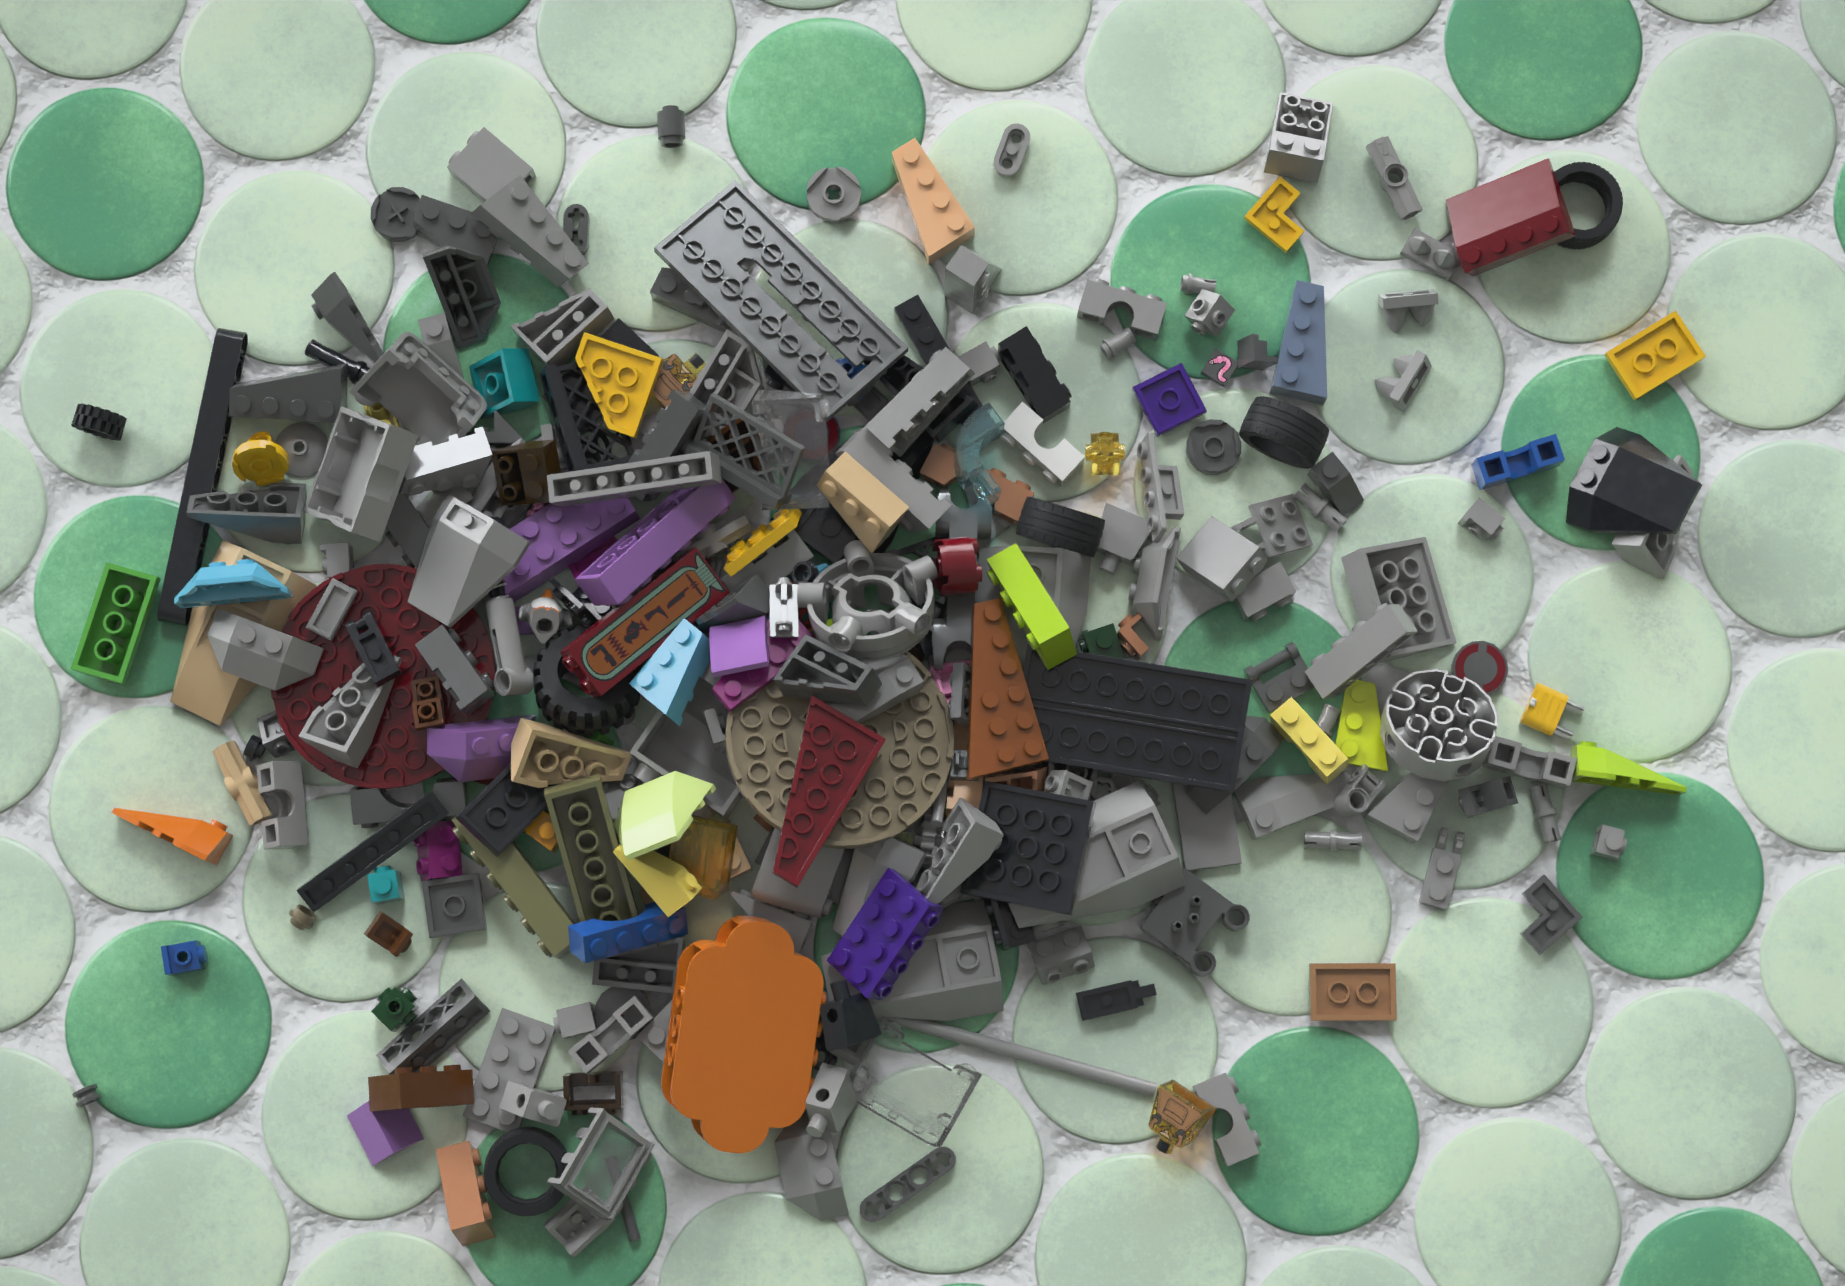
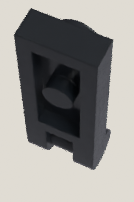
(373, 649)

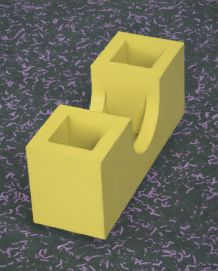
(1315, 745)

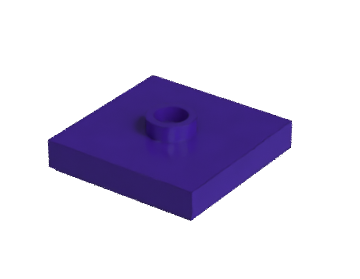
(1169, 400)

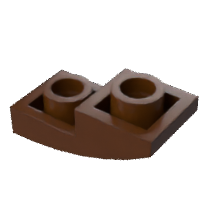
(428, 703)

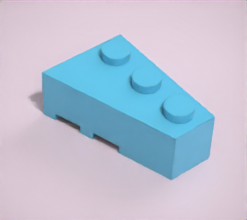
(674, 670)

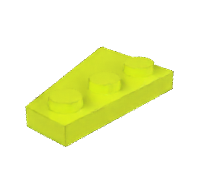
(1360, 727)

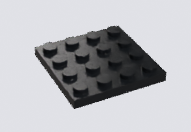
(1039, 849)

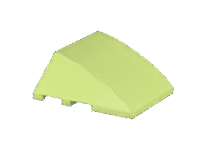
(659, 812)

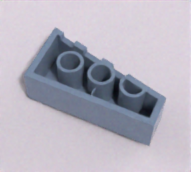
(1302, 350)

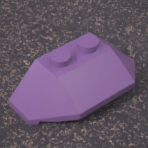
(474, 748)

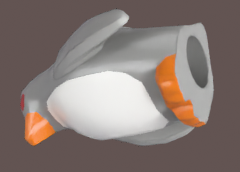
(545, 616)

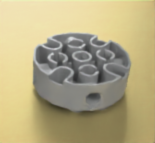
(1438, 725)

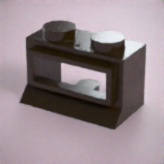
(581, 1107)

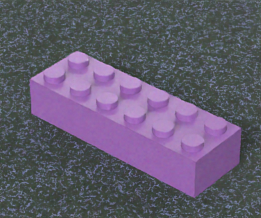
(563, 538)
(653, 542)

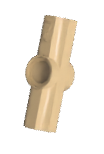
(242, 783)

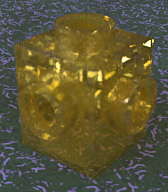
(1105, 453)

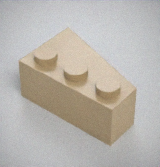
(862, 501)

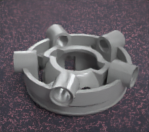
(845, 584)

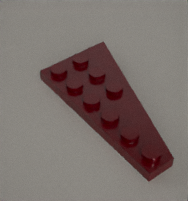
(827, 772)

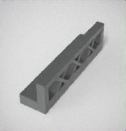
(435, 1036)

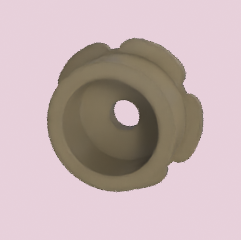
(302, 917)

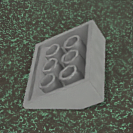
(1402, 576)

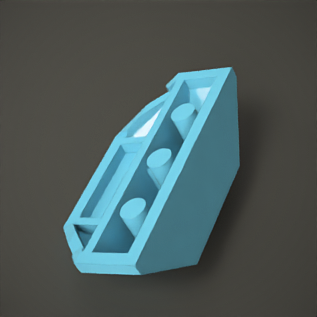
(231, 585)

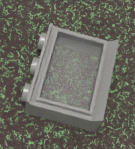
(603, 1165)

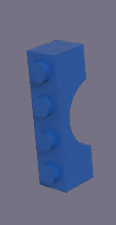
(602, 939)

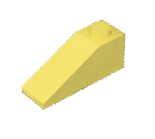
(662, 879)

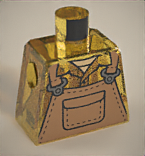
(677, 376)
(1178, 1116)

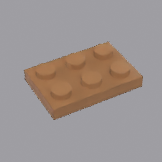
(1352, 991)

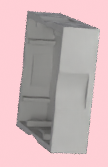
(360, 474)

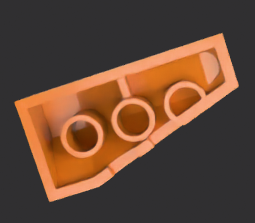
(194, 836)

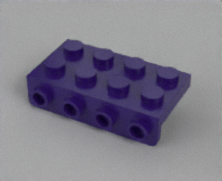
(884, 936)

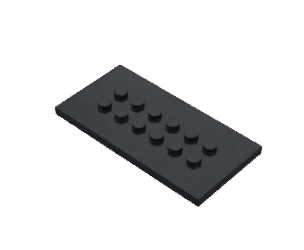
(1140, 718)

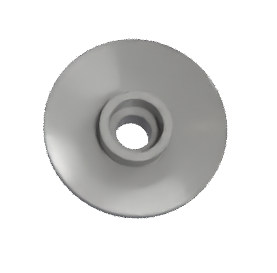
(310, 459)

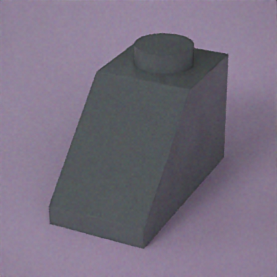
(1336, 484)

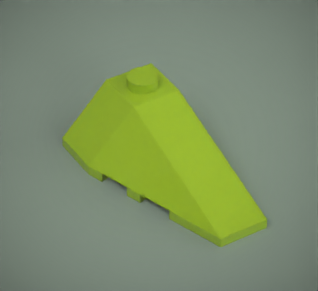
(1609, 769)

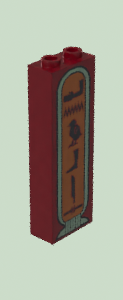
(643, 623)

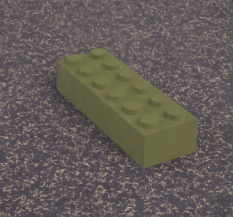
(587, 846)
(524, 893)

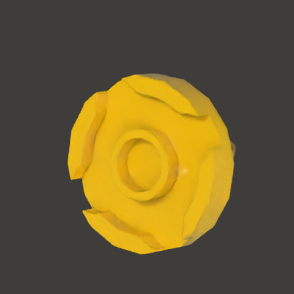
(260, 460)

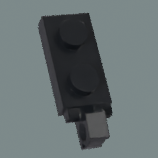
(1113, 999)

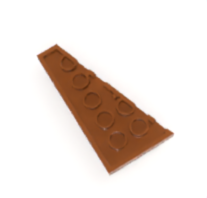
(1001, 712)

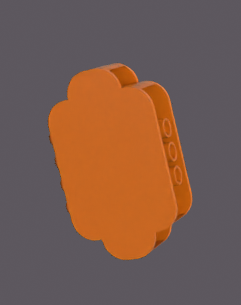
(742, 1033)

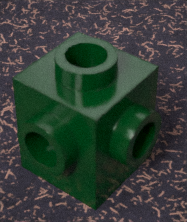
(386, 1011)

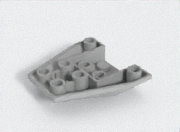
(462, 561)

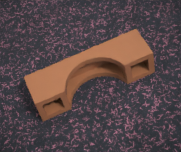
(940, 472)

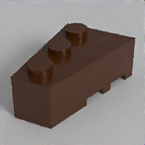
(421, 1089)

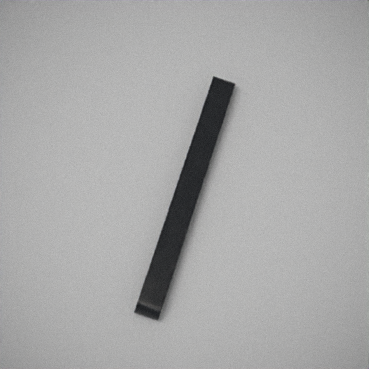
(203, 469)

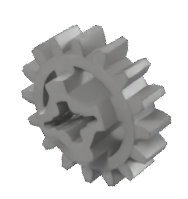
(927, 837)

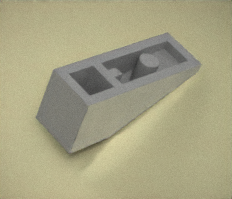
(440, 339)

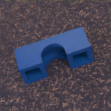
(1515, 464)

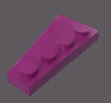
(738, 687)

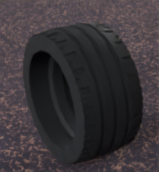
(1607, 188)
(1284, 432)
(1060, 526)
(492, 1181)

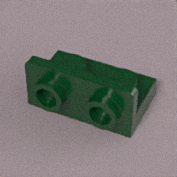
(1101, 642)

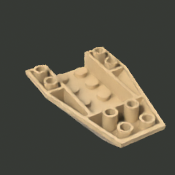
(199, 679)

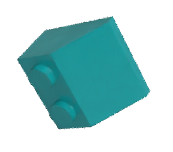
(505, 381)

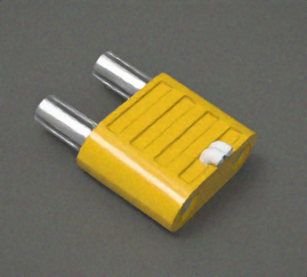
(1545, 710)

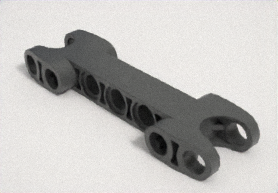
(955, 629)

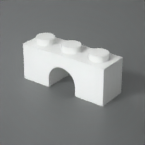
(1056, 462)

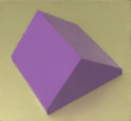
(384, 1131)

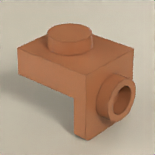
(1131, 641)

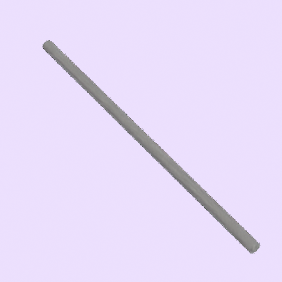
(1026, 1054)

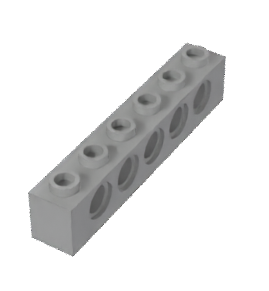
(634, 479)

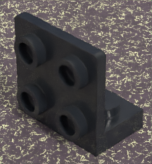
(579, 603)
(1006, 930)

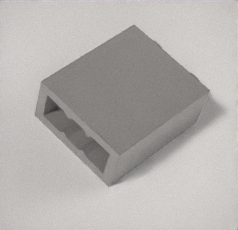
(487, 165)
(1222, 559)

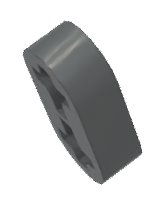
(583, 226)

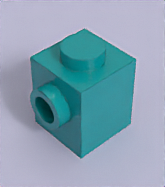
(385, 885)

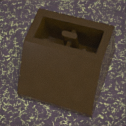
(523, 471)

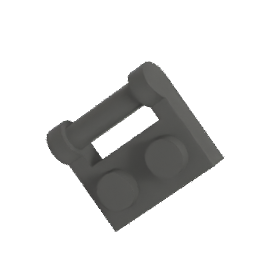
(1285, 685)

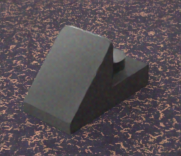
(503, 433)

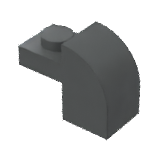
(1487, 797)

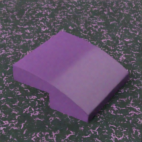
(739, 646)

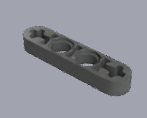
(905, 1180)

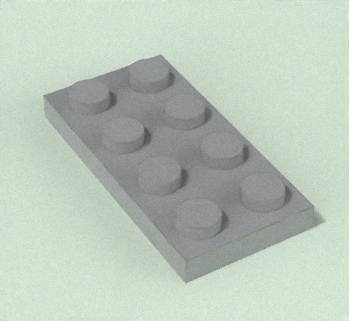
(515, 1055)

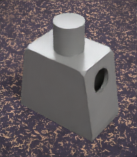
(1121, 538)
(829, 1100)
(538, 1104)

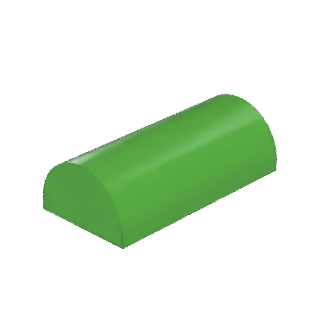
(115, 624)

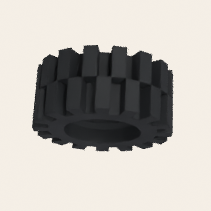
(99, 422)

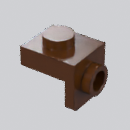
(389, 934)

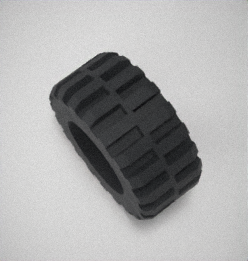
(577, 712)

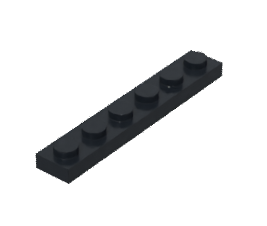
(927, 336)
(372, 851)

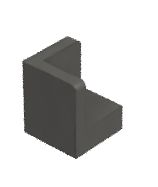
(1253, 353)

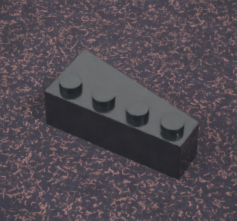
(949, 418)

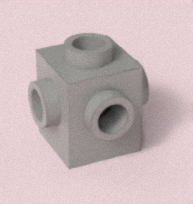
(1209, 313)

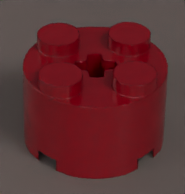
(956, 566)

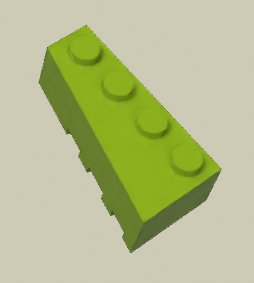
(1031, 606)

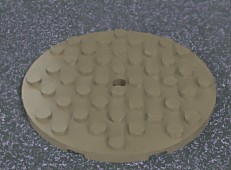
(897, 788)

